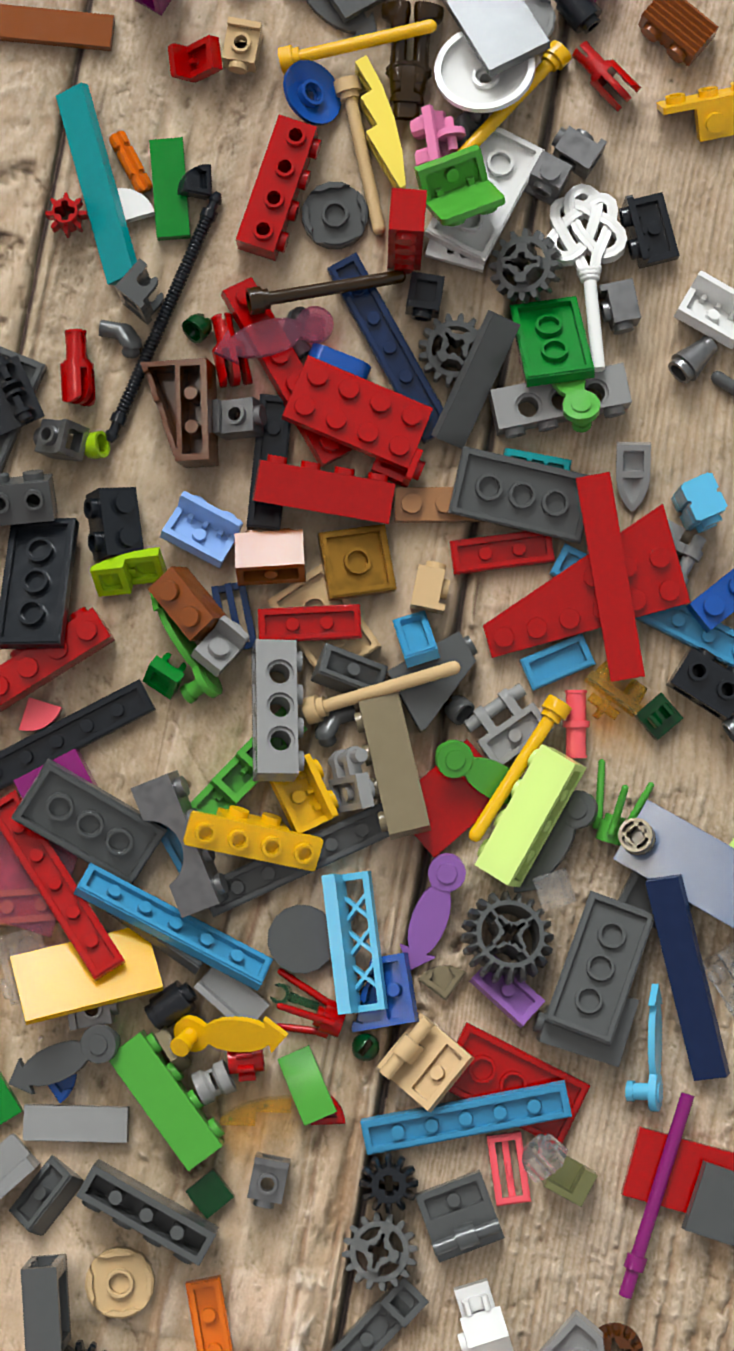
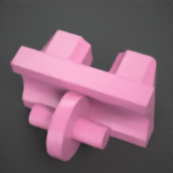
(439, 133)

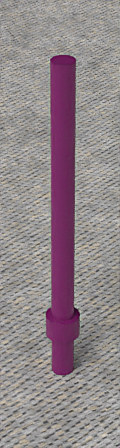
(636, 1260)

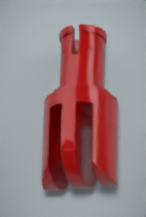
(602, 72)
(223, 366)
(77, 370)

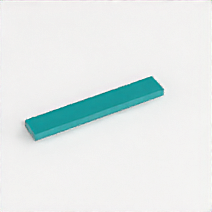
(97, 182)

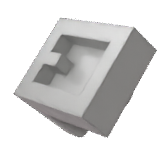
(221, 646)

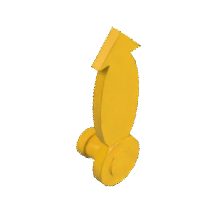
(225, 1033)

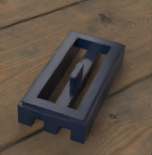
(229, 588)

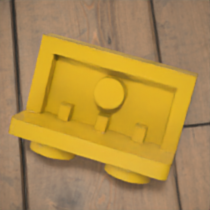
(306, 799)

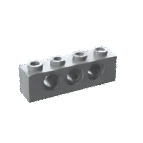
(509, 421)
(268, 762)

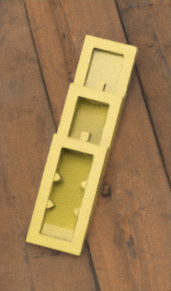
(383, 136)

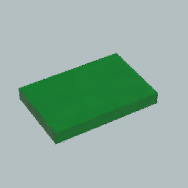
(552, 341)

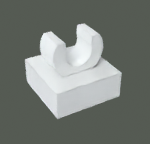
(474, 1297)

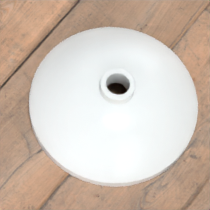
(462, 75)

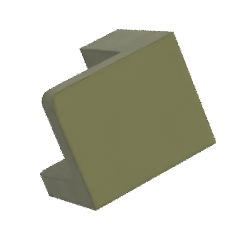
(571, 1181)

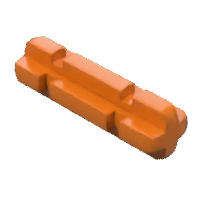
(130, 162)

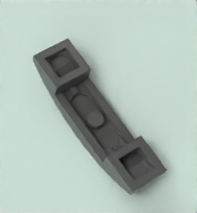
(383, 1319)

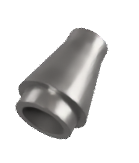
(690, 361)

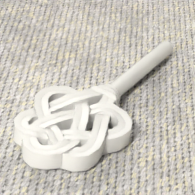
(574, 254)

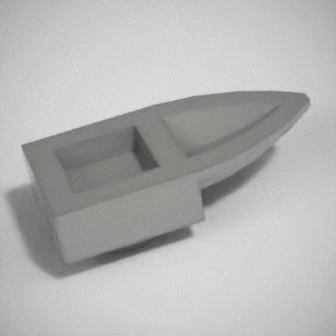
(633, 472)

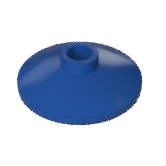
(311, 92)

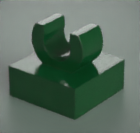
(658, 716)

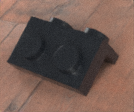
(649, 230)
(113, 522)

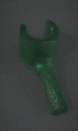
(294, 998)

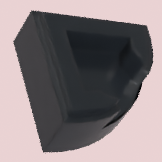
(196, 183)

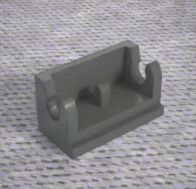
(136, 288)

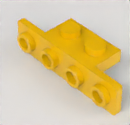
(711, 108)
(252, 837)

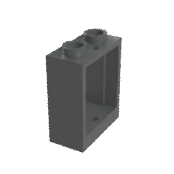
(46, 1303)

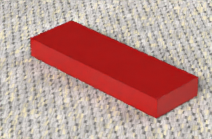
(500, 552)
(311, 623)

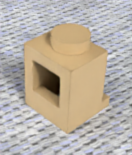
(245, 33)
(430, 588)

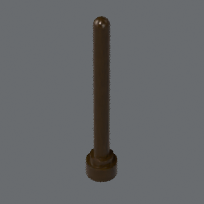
(261, 299)

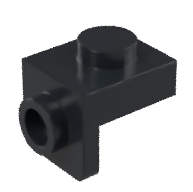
(424, 296)

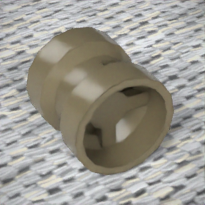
(641, 840)

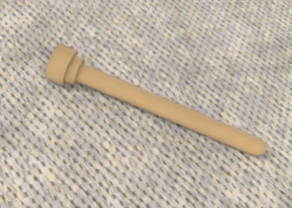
(348, 90)
(316, 707)

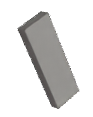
(75, 1123)

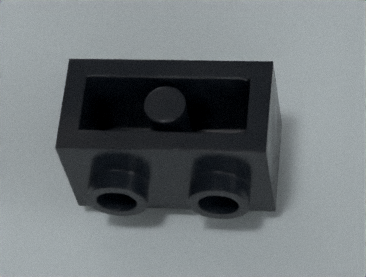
(705, 682)

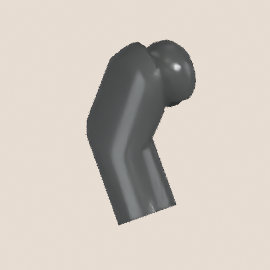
(124, 334)

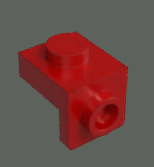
(195, 60)
(397, 475)

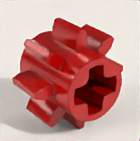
(74, 219)
(246, 1064)

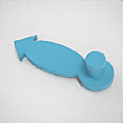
(653, 1089)

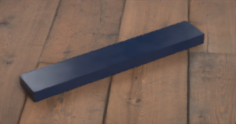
(386, 341)
(687, 977)

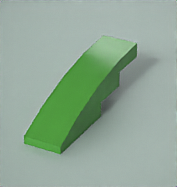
(234, 779)

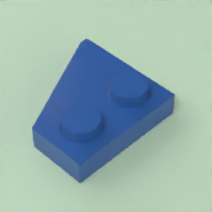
(399, 994)

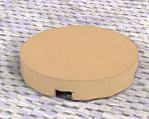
(120, 1282)

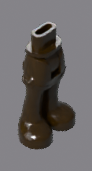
(406, 77)

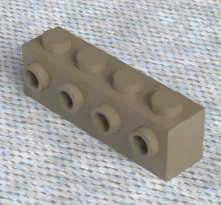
(394, 766)

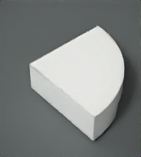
(134, 205)

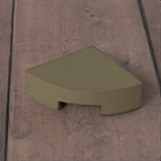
(442, 979)
(164, 1038)

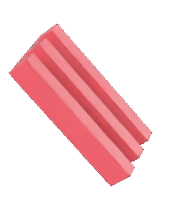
(504, 1138)

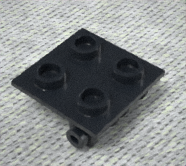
(17, 398)

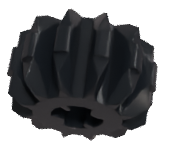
(398, 1175)

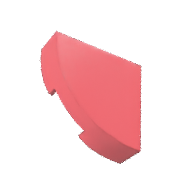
(38, 715)

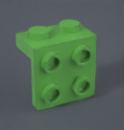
(458, 187)

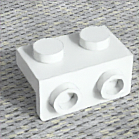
(709, 309)

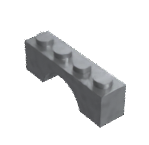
(168, 803)

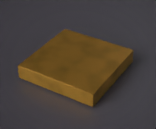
(356, 562)

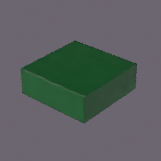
(210, 1193)

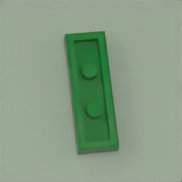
(167, 170)

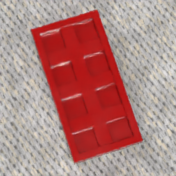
(357, 413)

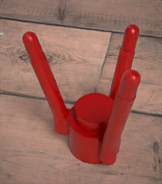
(325, 1019)

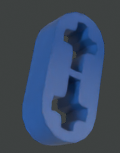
(340, 360)

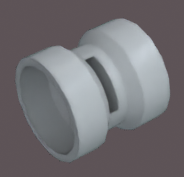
(206, 1085)

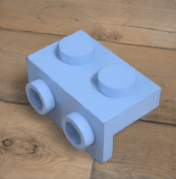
(202, 529)

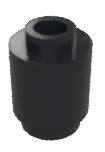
(580, 14)
(171, 1004)

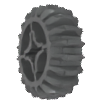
(516, 948)

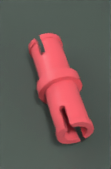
(576, 724)

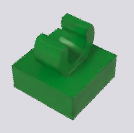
(164, 676)

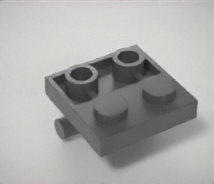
(459, 1216)

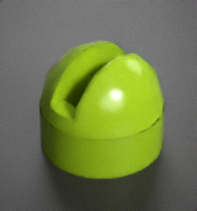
(97, 445)

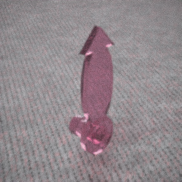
(276, 335)

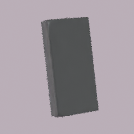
(346, 670)
(46, 1196)

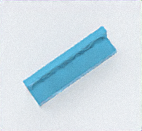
(342, 945)

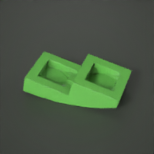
(307, 1085)

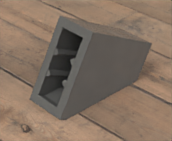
(426, 700)
(586, 1047)

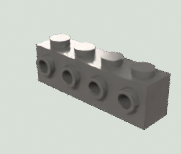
(27, 498)
(147, 1212)

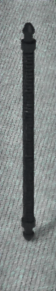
(208, 216)

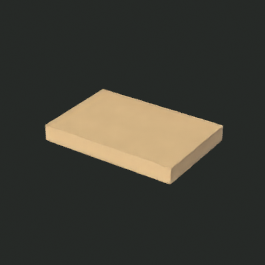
(314, 593)

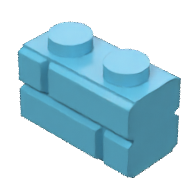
(699, 503)

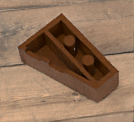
(184, 400)

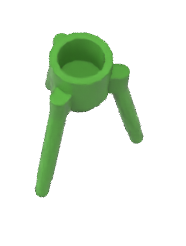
(609, 826)

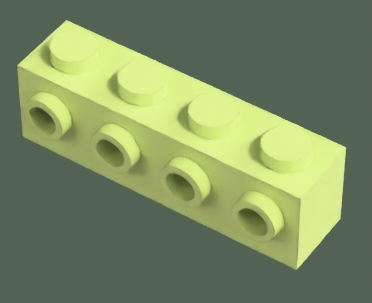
(529, 815)

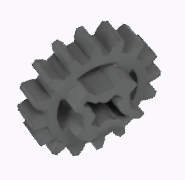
(516, 255)
(447, 337)
(375, 1268)

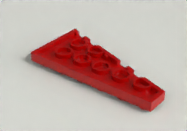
(569, 602)

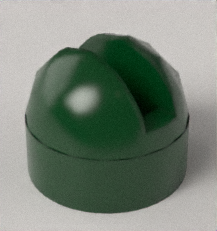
(197, 327)
(358, 1043)

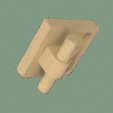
(425, 1062)

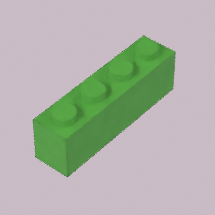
(167, 1100)

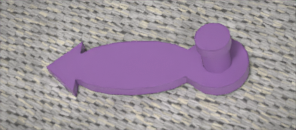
(433, 908)

